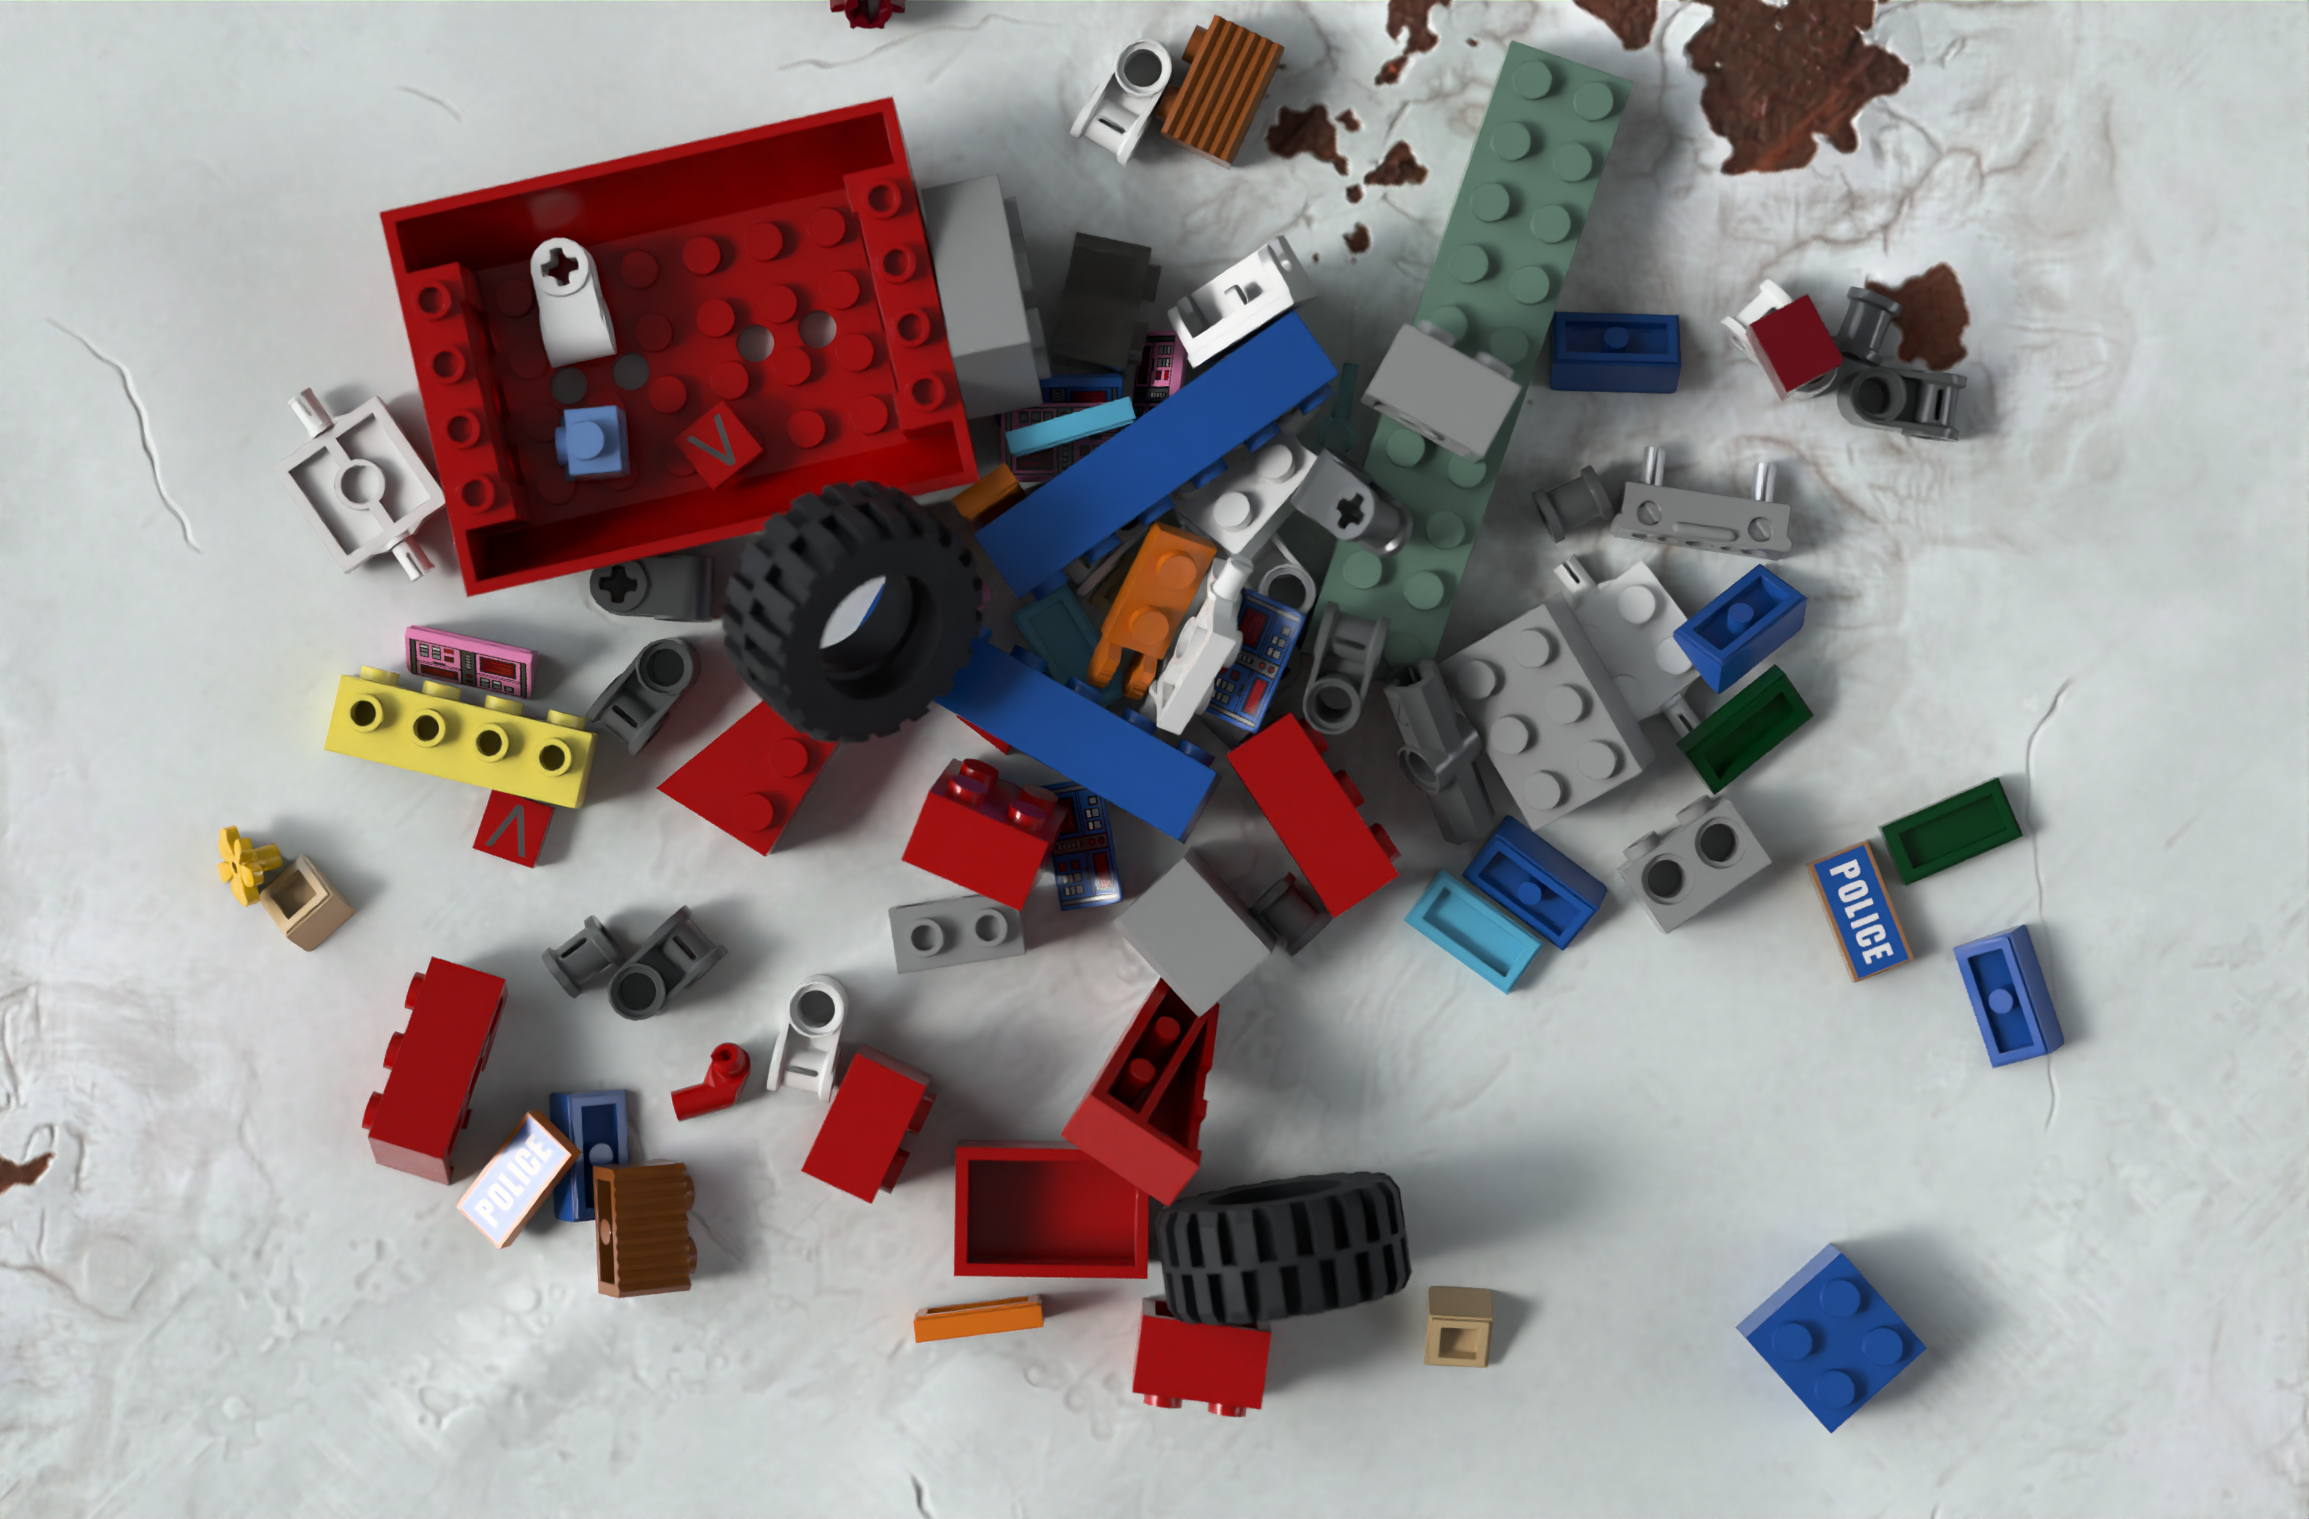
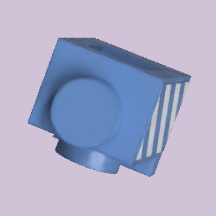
(593, 444)

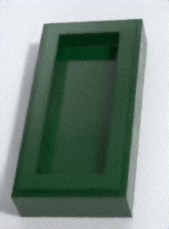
(1744, 729)
(1950, 831)

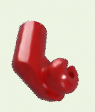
(720, 1087)

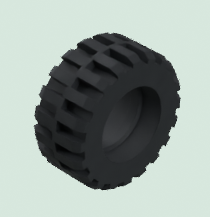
(809, 568)
(1283, 1248)

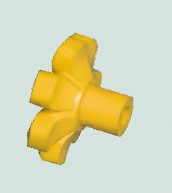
(244, 864)

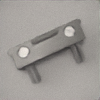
(1701, 518)

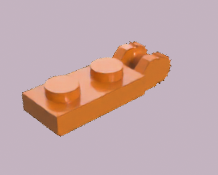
(1150, 606)

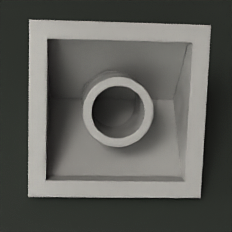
(1195, 932)

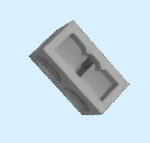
(1700, 878)
(955, 932)

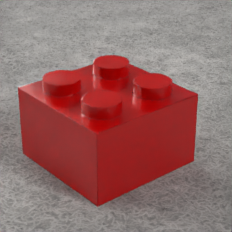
(986, 832)
(867, 1123)
(1200, 1362)

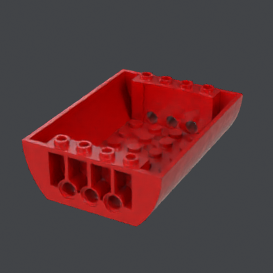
(687, 259)

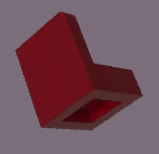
(1793, 346)

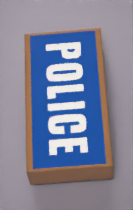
(1859, 911)

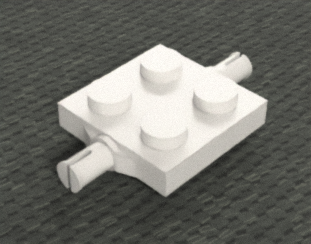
(361, 484)
(1251, 496)
(1632, 632)
(1199, 647)

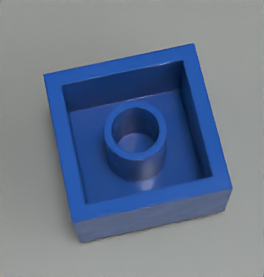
(1831, 1337)

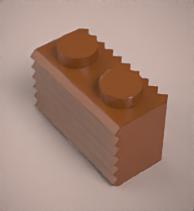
(1220, 91)
(643, 1228)

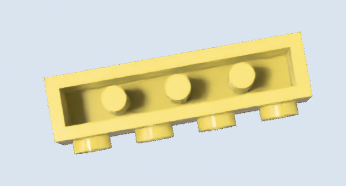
(462, 740)

